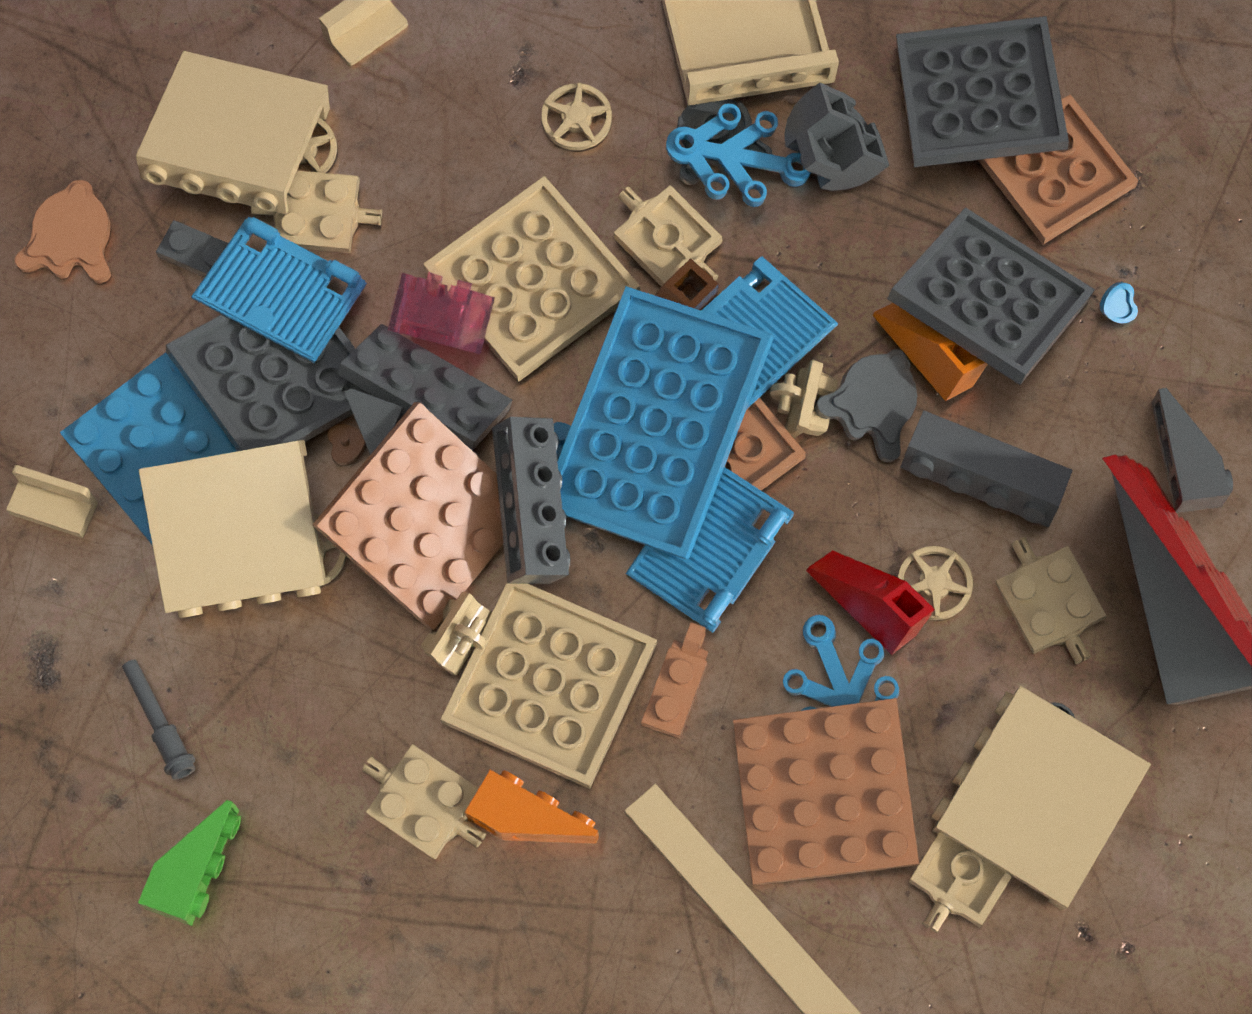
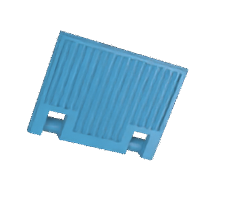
(279, 290)
(779, 310)
(722, 556)

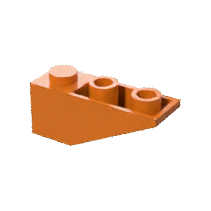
(939, 359)
(519, 815)

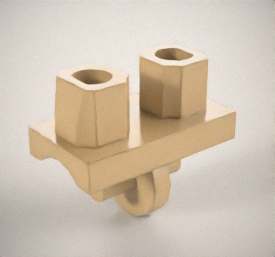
(798, 399)
(458, 633)

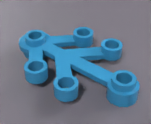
(733, 155)
(844, 692)

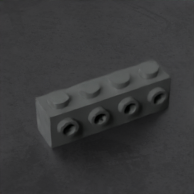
(986, 469)
(530, 500)

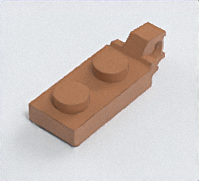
(677, 684)

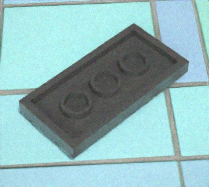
(407, 373)

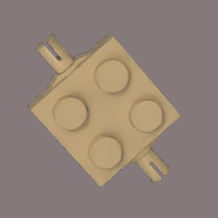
(322, 212)
(665, 234)
(1050, 600)
(423, 801)
(958, 882)

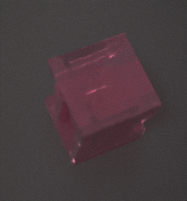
(439, 315)

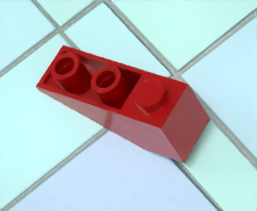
(875, 599)

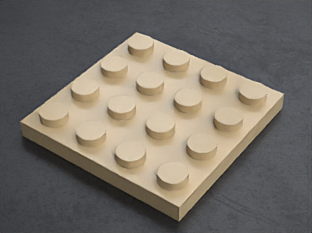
(545, 274)
(549, 682)

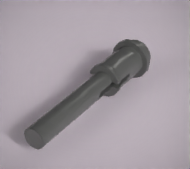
(177, 760)

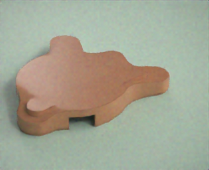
(69, 232)

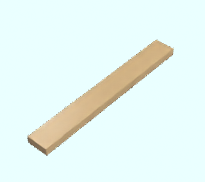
(736, 906)

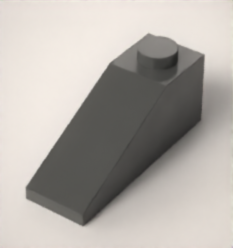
(1190, 460)

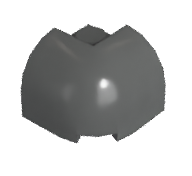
(834, 139)

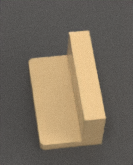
(361, 27)
(51, 502)

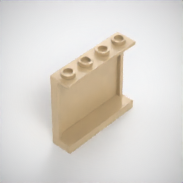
(748, 47)
(231, 131)
(233, 528)
(1040, 795)

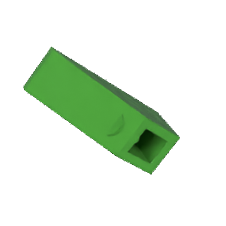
(183, 873)

